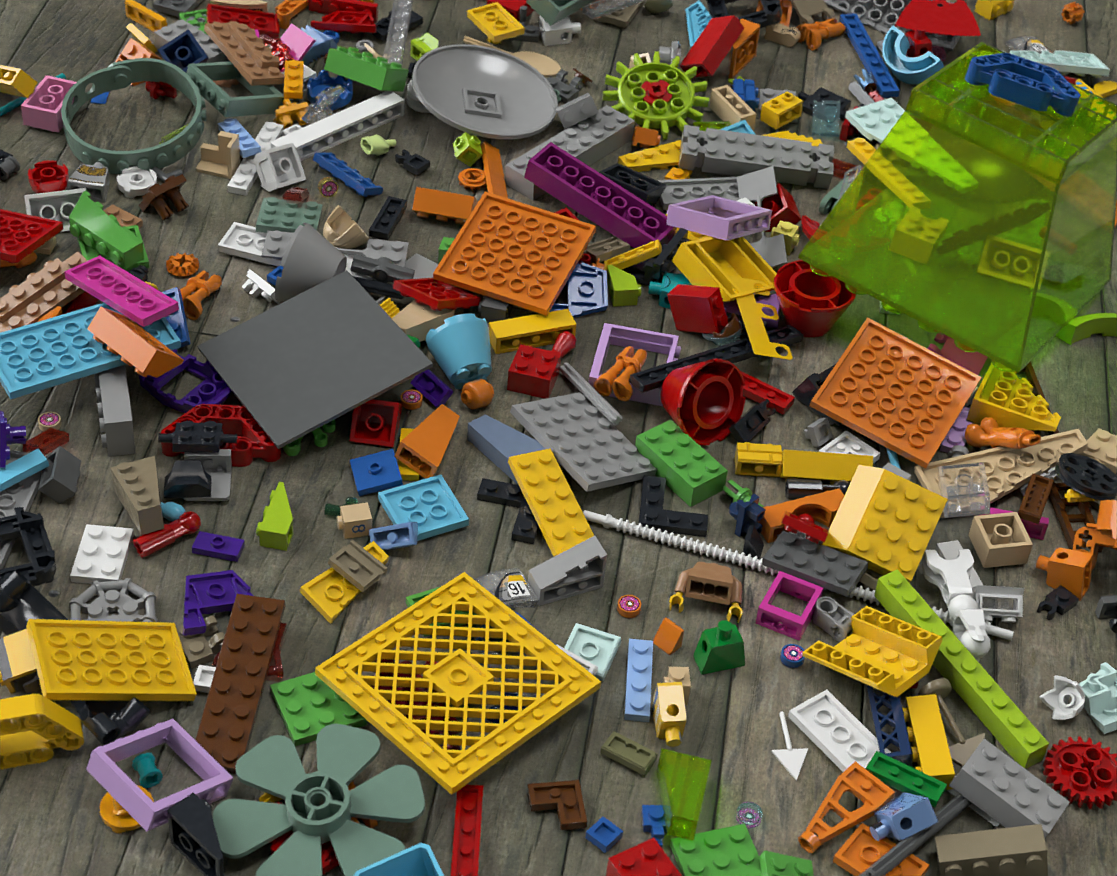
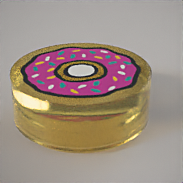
(328, 187)

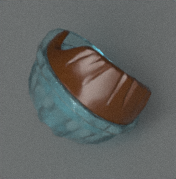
(729, 334)

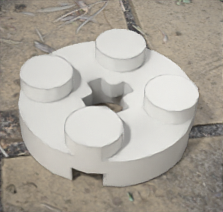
(135, 181)

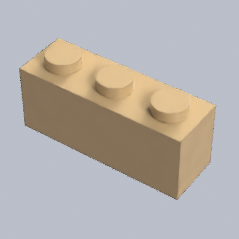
(731, 107)

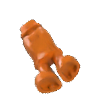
(991, 435)

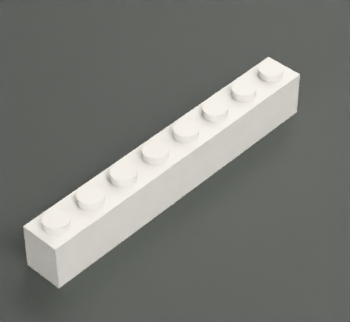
(344, 125)

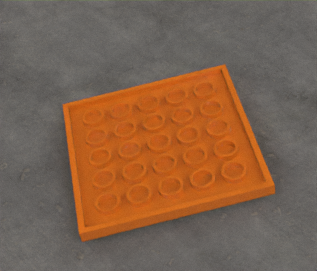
(515, 253)
(895, 392)

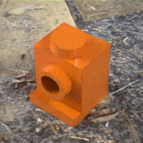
(645, 137)

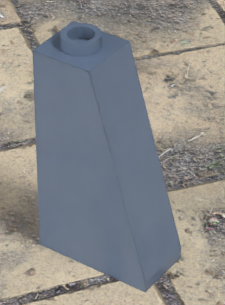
(500, 442)

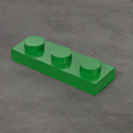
(906, 778)

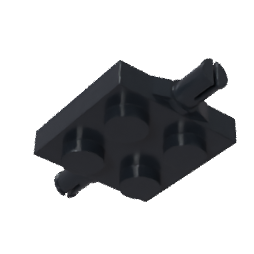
(823, 95)
(197, 437)

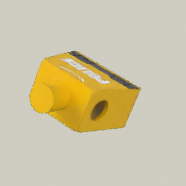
(669, 712)

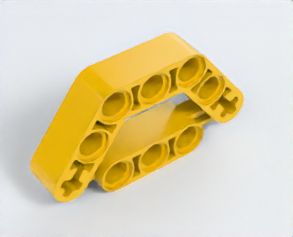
(33, 728)

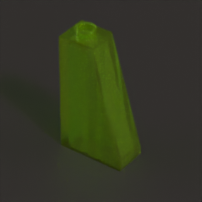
(682, 790)

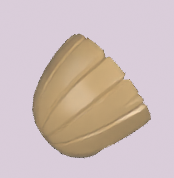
(343, 231)

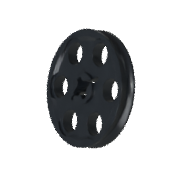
(1087, 476)

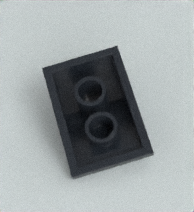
(195, 834)

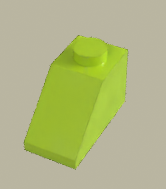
(622, 287)

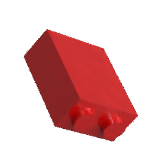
(697, 308)

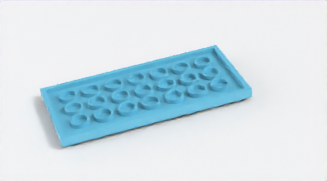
(62, 351)

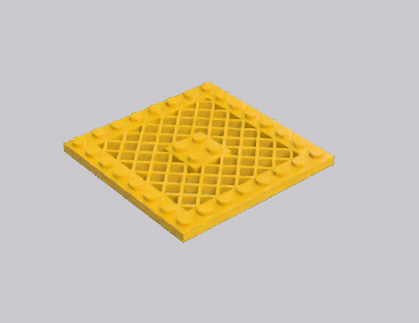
(458, 681)

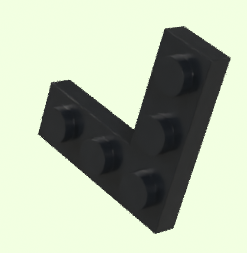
(510, 494)
(672, 521)

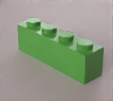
(104, 232)

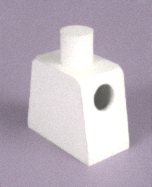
(559, 32)

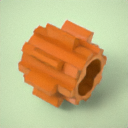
(1072, 12)

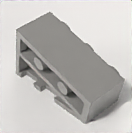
(570, 572)

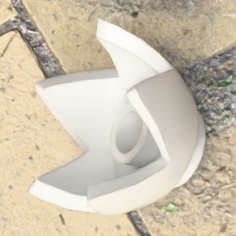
(1058, 698)

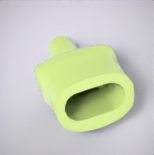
(376, 145)

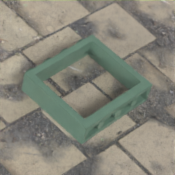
(266, 97)

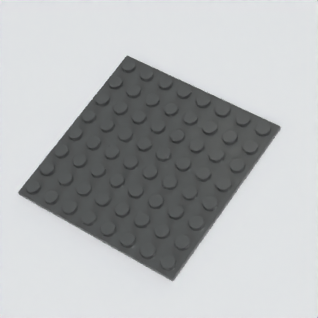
(314, 358)

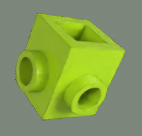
(467, 149)

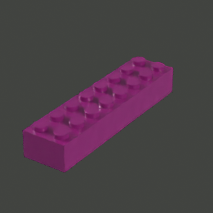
(597, 197)

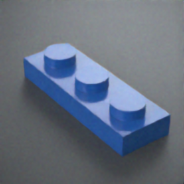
(178, 319)

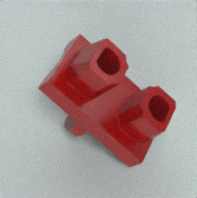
(160, 89)

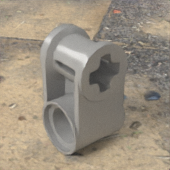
(832, 618)

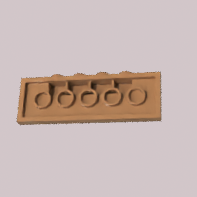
(246, 52)
(39, 294)

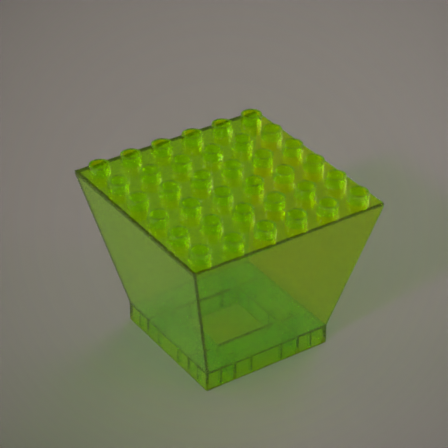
(980, 216)

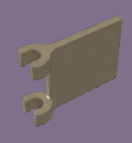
(809, 8)

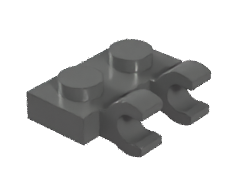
(567, 92)

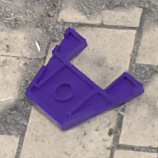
(208, 595)

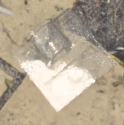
(321, 108)

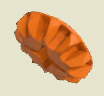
(477, 178)
(189, 267)

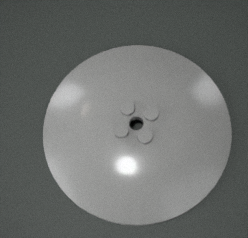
(484, 91)

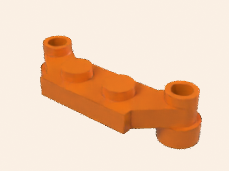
(289, 9)

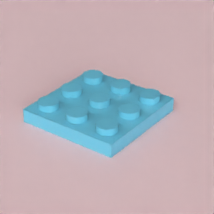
(427, 503)

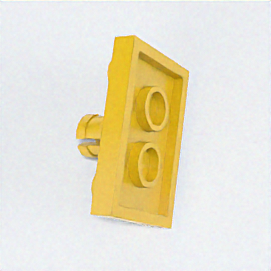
(495, 22)

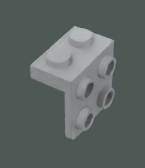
(220, 468)

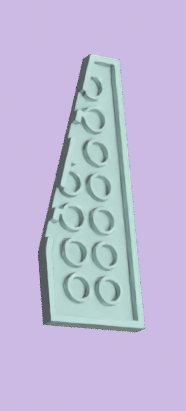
(876, 118)

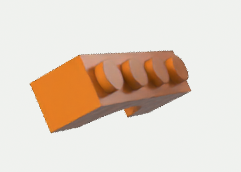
(820, 506)

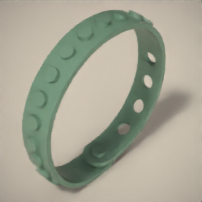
(119, 76)

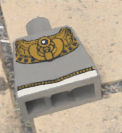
(93, 178)

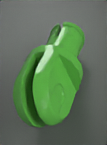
(743, 493)

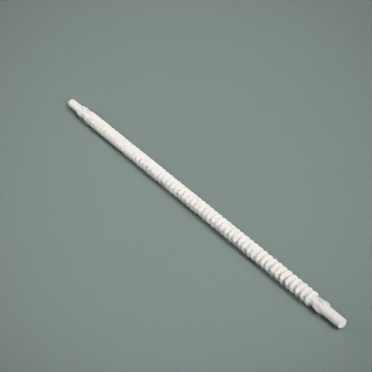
(609, 521)

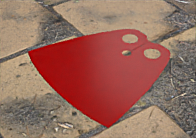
(946, 20)

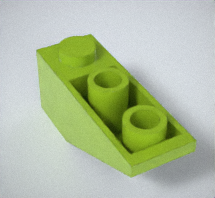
(277, 522)

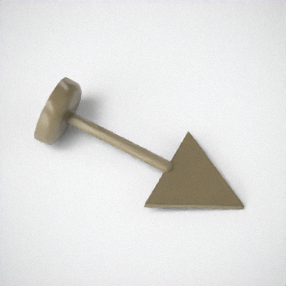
(963, 750)

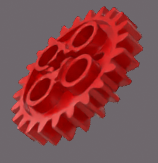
(1082, 772)

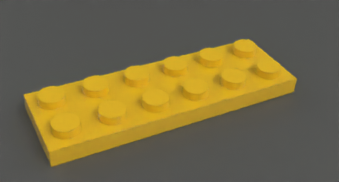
(550, 500)

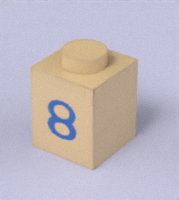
(355, 520)

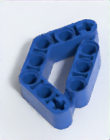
(1023, 82)

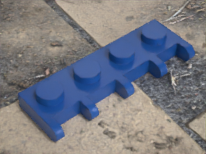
(348, 175)

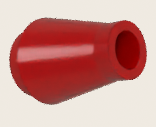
(564, 343)

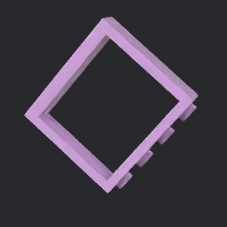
(719, 217)
(637, 339)
(131, 797)

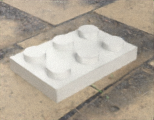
(102, 554)

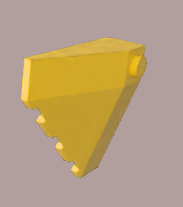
(1011, 403)

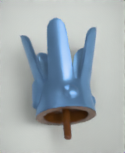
(868, 85)

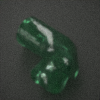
(334, 510)

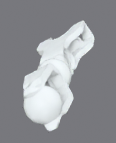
(956, 589)

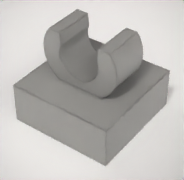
(819, 432)

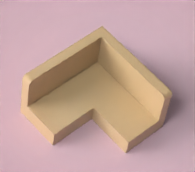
(221, 159)

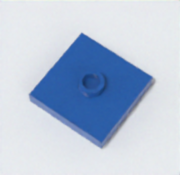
(376, 472)

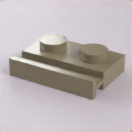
(606, 249)
(357, 566)

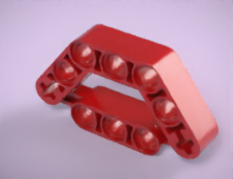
(235, 421)

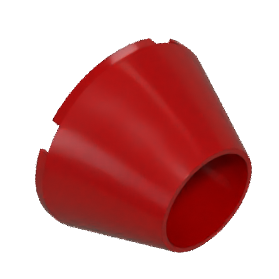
(810, 300)
(704, 399)

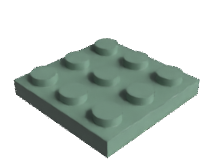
(287, 215)

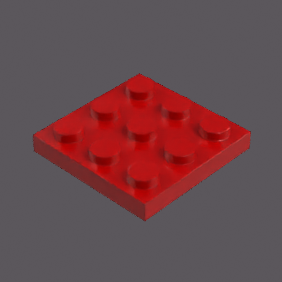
(436, 293)

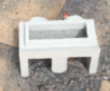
(999, 602)

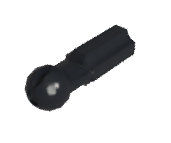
(801, 487)

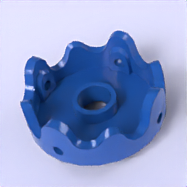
(324, 82)

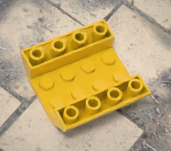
(880, 652)

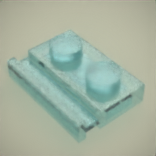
(826, 118)

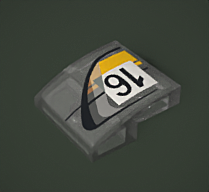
(1026, 43)
(510, 588)

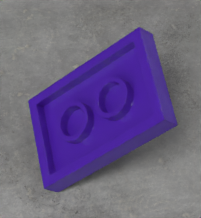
(9, 435)

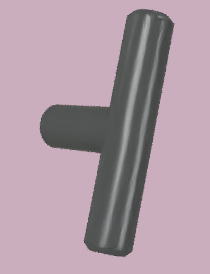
(162, 176)

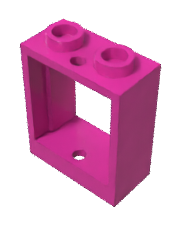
(793, 625)

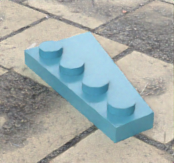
(697, 20)

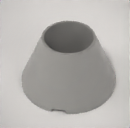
(307, 263)

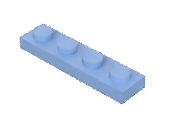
(248, 145)
(638, 680)

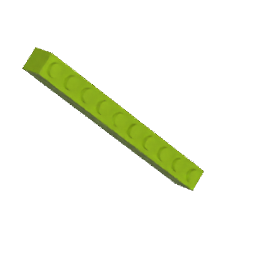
(965, 673)

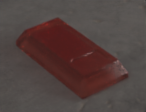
(296, 194)

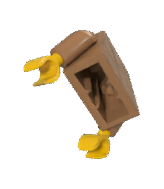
(709, 583)

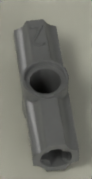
(381, 269)

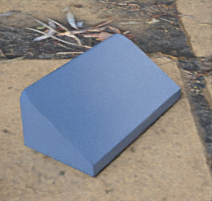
(395, 535)

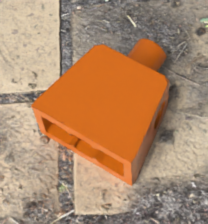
(1069, 569)

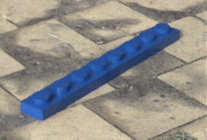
(869, 56)

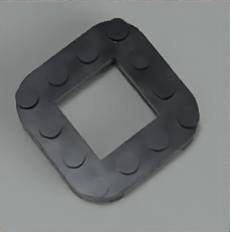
(769, 15)
(36, 544)

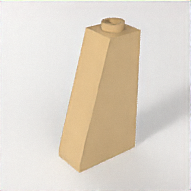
(418, 319)

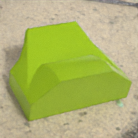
(422, 45)

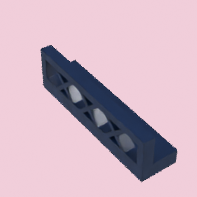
(895, 719)

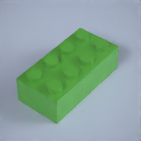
(366, 69)
(683, 462)

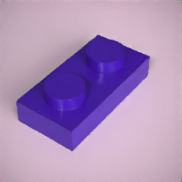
(432, 387)

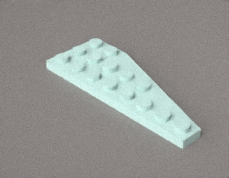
(1067, 61)

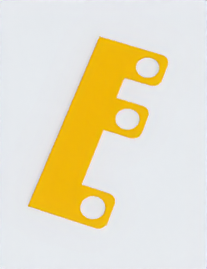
(752, 318)

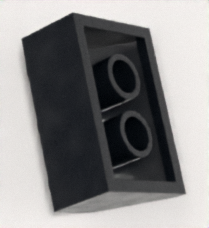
(636, 183)

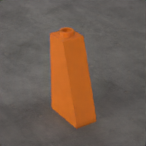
(427, 443)

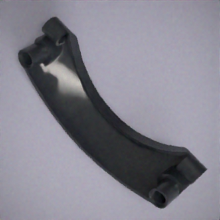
(103, 718)

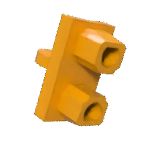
(290, 112)

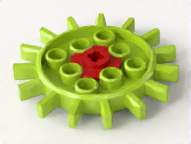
(656, 94)

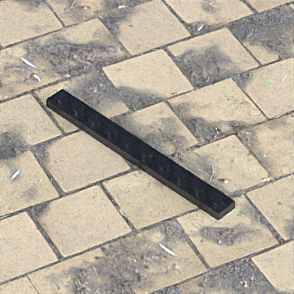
(732, 352)

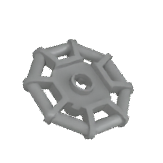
(114, 602)

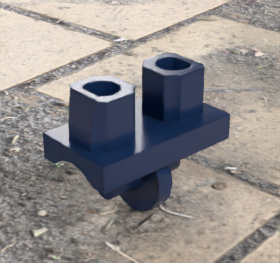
(747, 514)

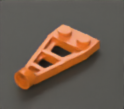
(863, 786)

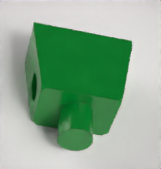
(720, 649)

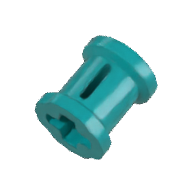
(147, 770)

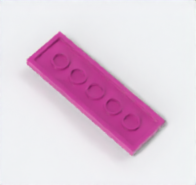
(122, 291)

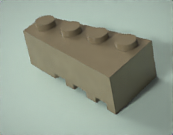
(139, 492)
(994, 852)

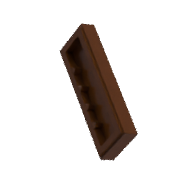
(1035, 498)

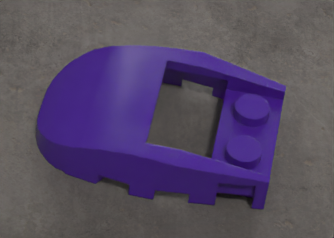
(210, 391)

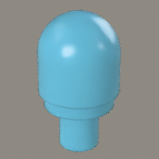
(172, 511)

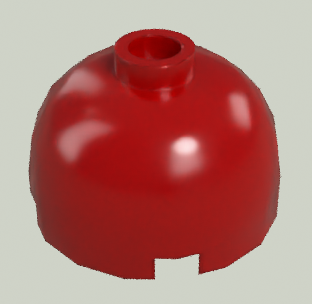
(48, 177)

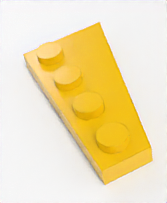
(657, 157)
(332, 592)

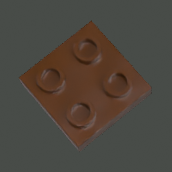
(160, 193)

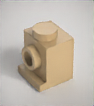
(680, 674)

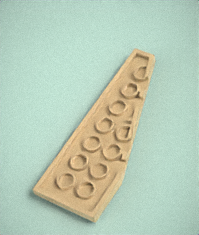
(1009, 467)

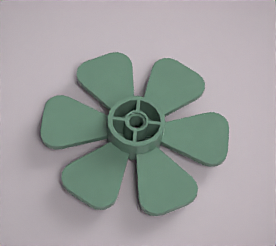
(318, 804)

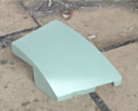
(1101, 697)

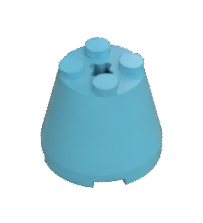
(462, 348)

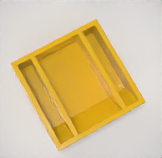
(712, 259)
(885, 521)

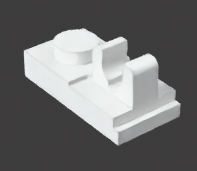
(258, 286)

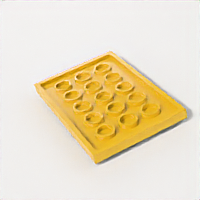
(110, 660)

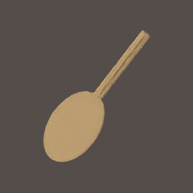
(542, 63)

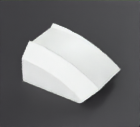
(279, 167)

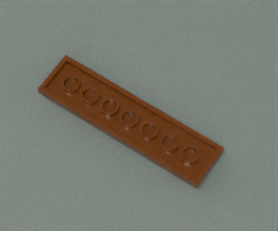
(240, 678)

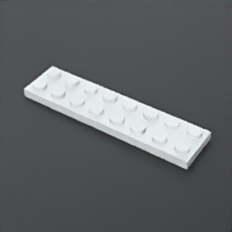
(246, 243)

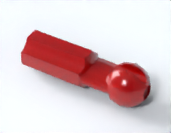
(151, 542)

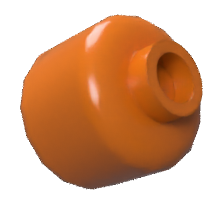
(477, 394)

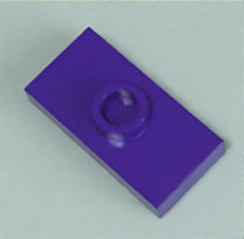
(218, 546)

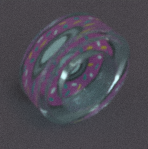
(749, 814)

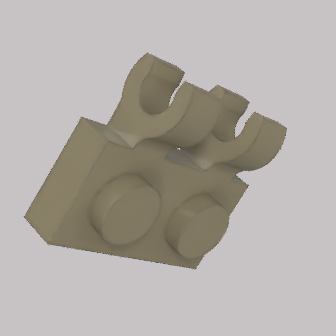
(196, 648)

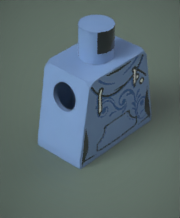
(903, 817)

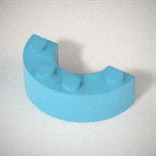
(905, 68)

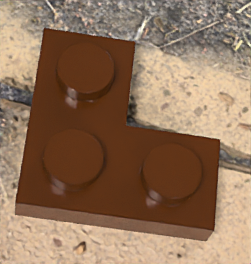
(564, 797)

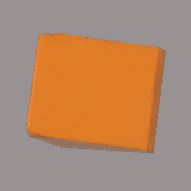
(669, 636)

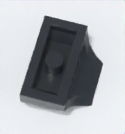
(187, 480)

